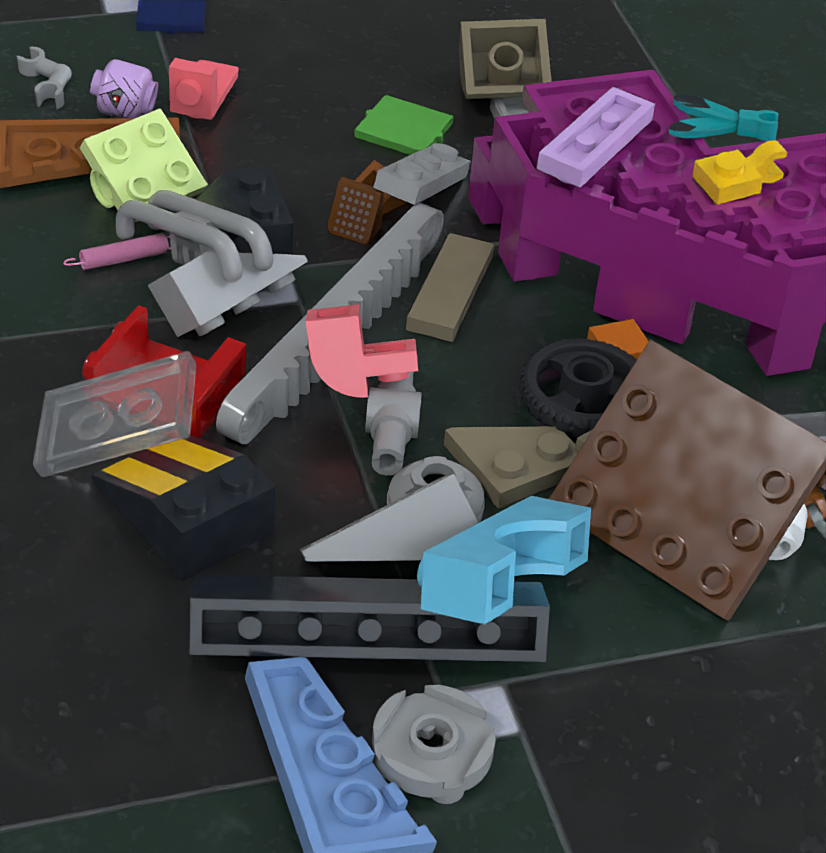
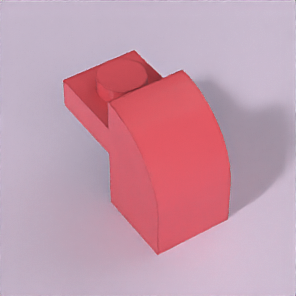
(345, 360)

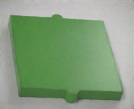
(403, 125)

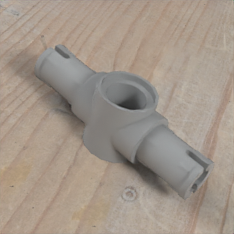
(392, 422)

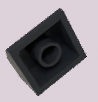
(255, 196)

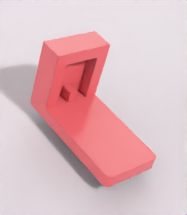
(199, 87)

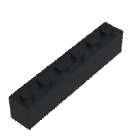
(355, 621)

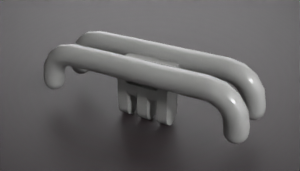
(196, 230)

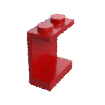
(214, 377)

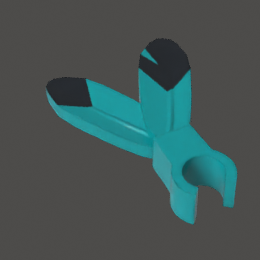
(719, 120)

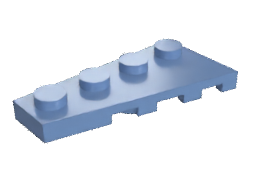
(325, 770)

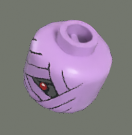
(124, 90)

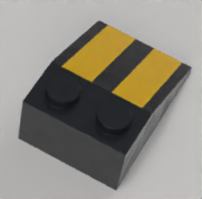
(192, 501)

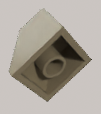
(502, 57)

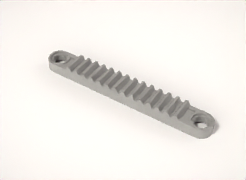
(288, 366)

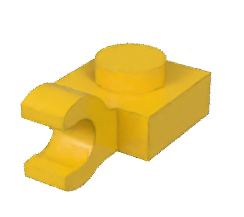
(734, 177)

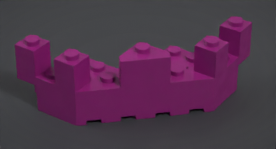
(656, 227)

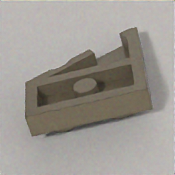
(512, 459)

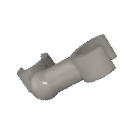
(57, 73)

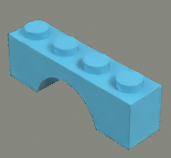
(476, 569)

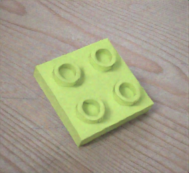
(139, 161)

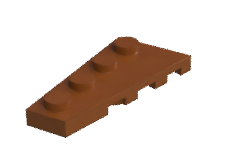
(49, 148)

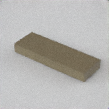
(450, 287)

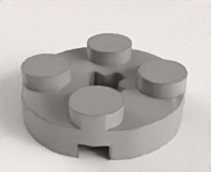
(433, 771)

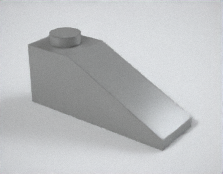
(400, 528)

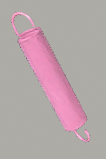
(122, 251)

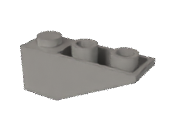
(199, 293)

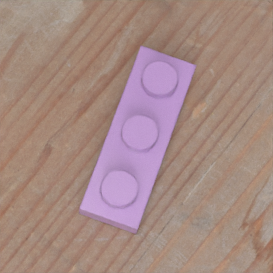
(595, 137)

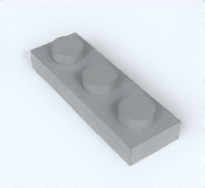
(422, 173)

